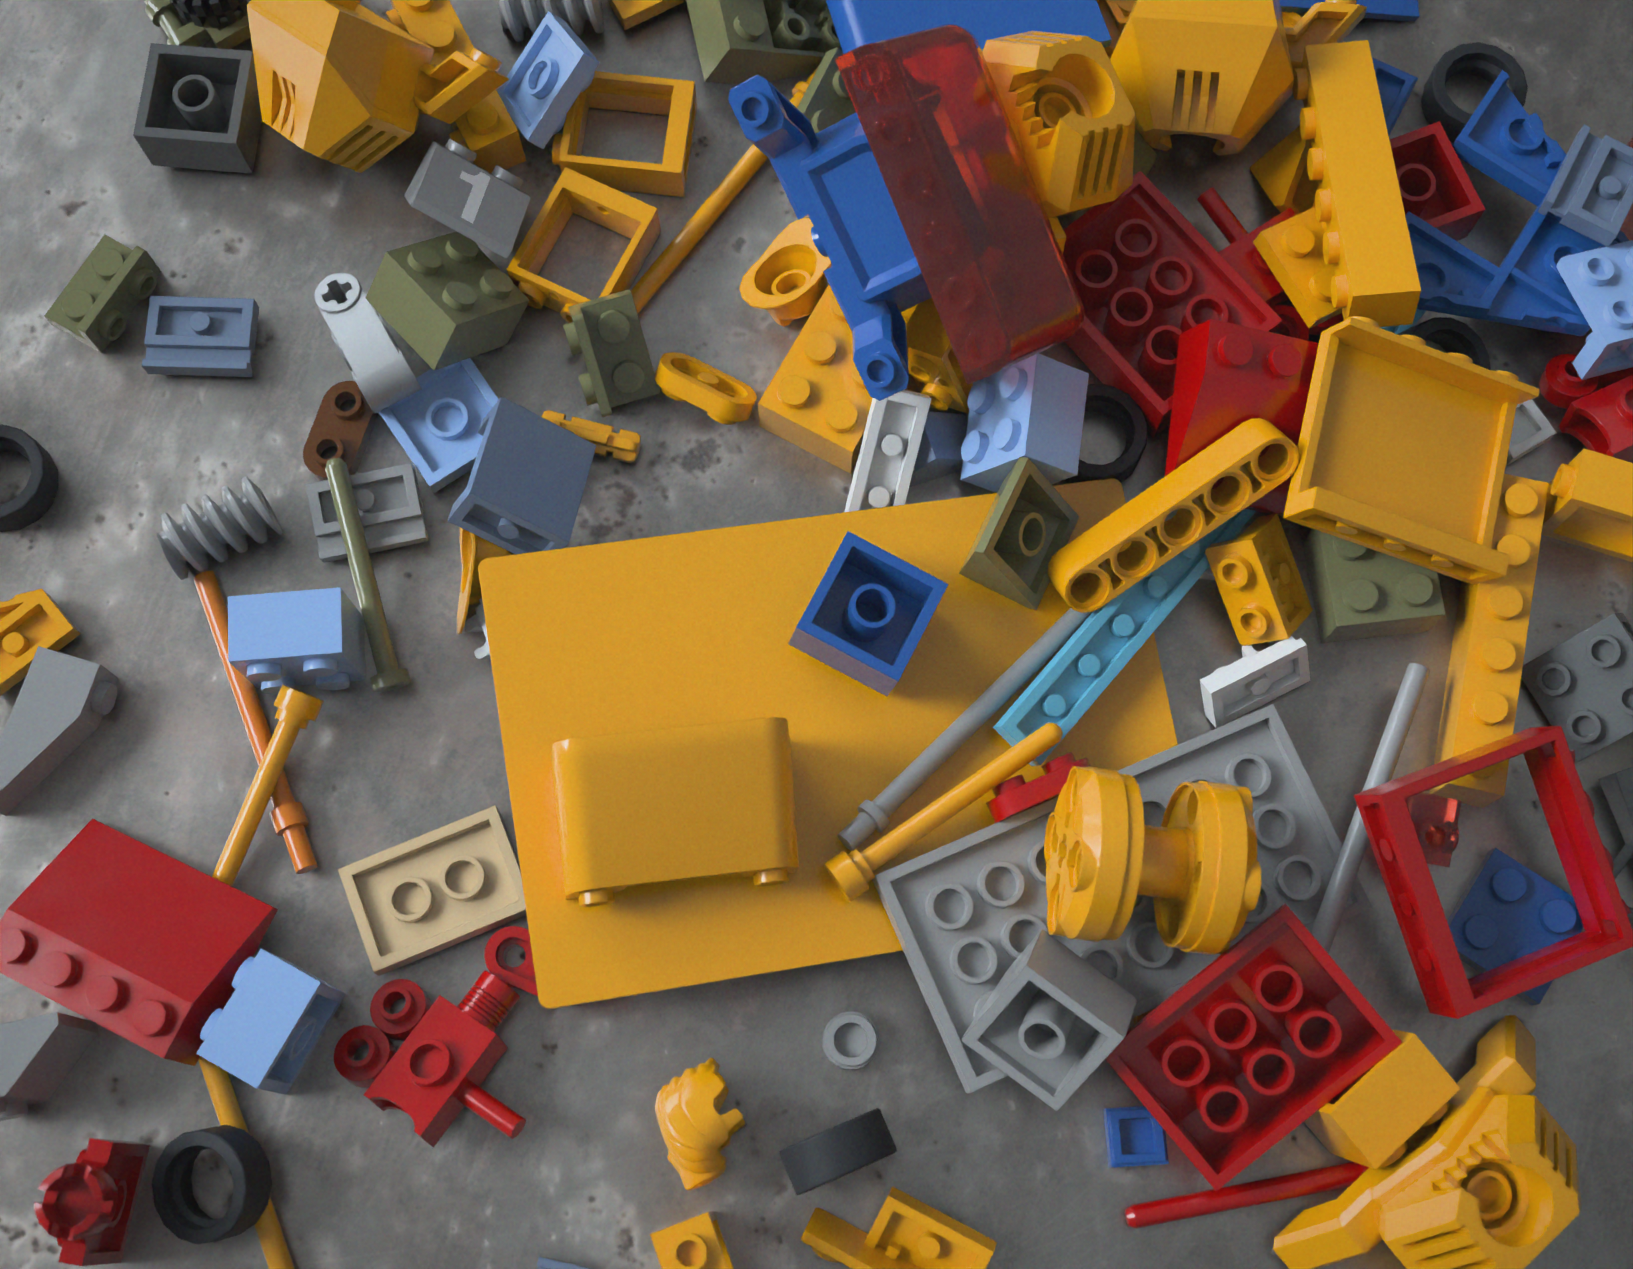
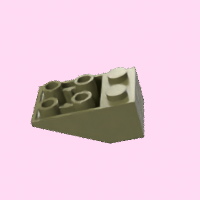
(760, 38)

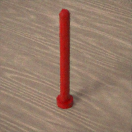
(1243, 1195)

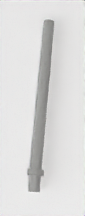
(1380, 773)
(874, 814)

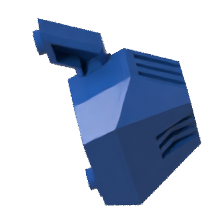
(854, 223)

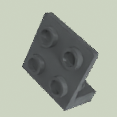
(1587, 685)

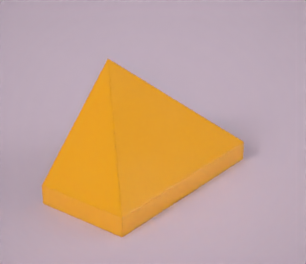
(1285, 174)

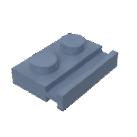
(1593, 187)
(200, 336)

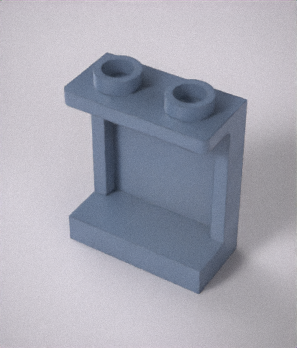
(524, 481)

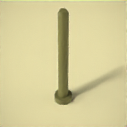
(388, 672)

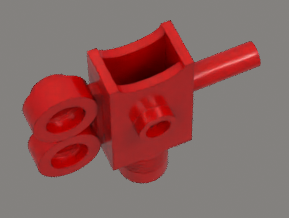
(1252, 267)
(1595, 418)
(441, 1060)

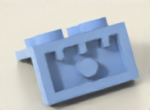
(1604, 292)

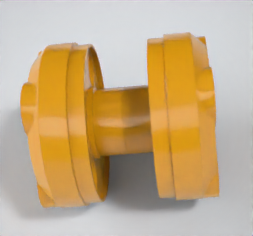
(1194, 865)

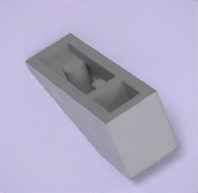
(50, 720)

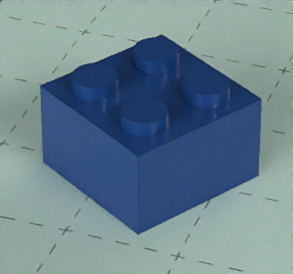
(868, 614)

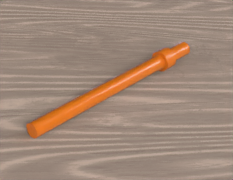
(288, 816)

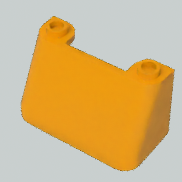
(675, 806)

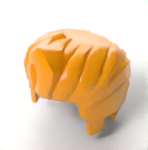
(691, 1123)

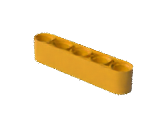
(1197, 515)

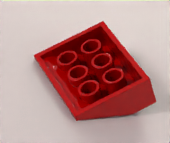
(1144, 284)
(1235, 376)
(132, 940)
(1251, 1047)

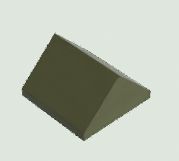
(1020, 536)

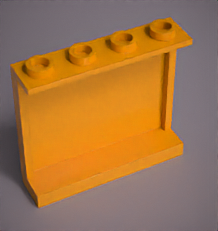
(1405, 450)

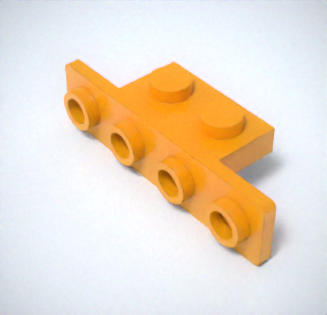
(902, 1237)

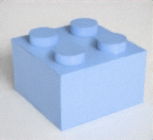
(1028, 413)
(297, 639)
(269, 1022)

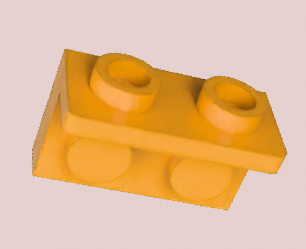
(1260, 583)

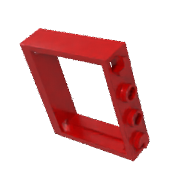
(1417, 903)

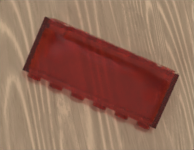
(964, 196)

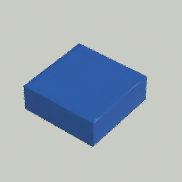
(1134, 1137)

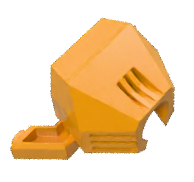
(1214, 63)
(354, 81)
(1066, 118)
(1469, 1190)

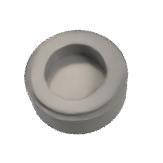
(850, 1040)

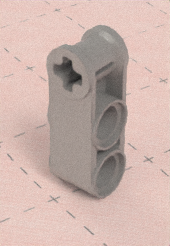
(365, 342)

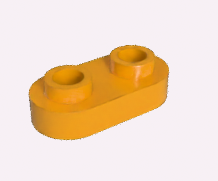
(706, 387)

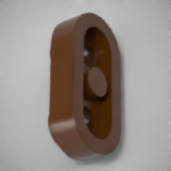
(340, 429)

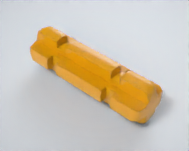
(623, 445)

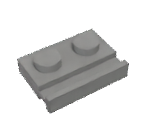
(387, 508)

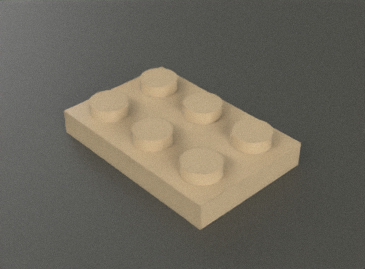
(435, 890)

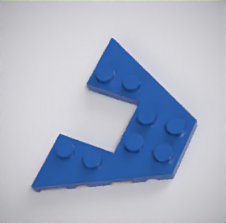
(1527, 285)

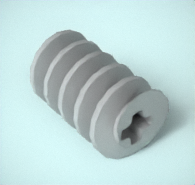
(523, 13)
(216, 527)

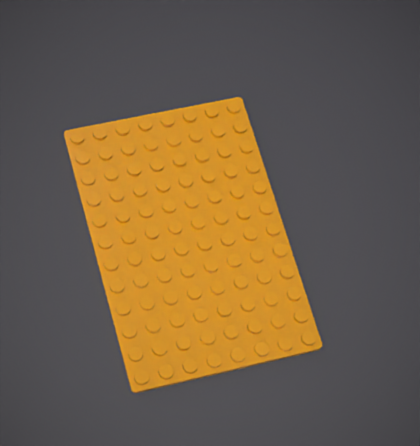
(702, 636)

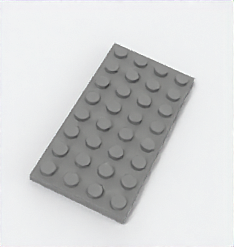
(984, 897)

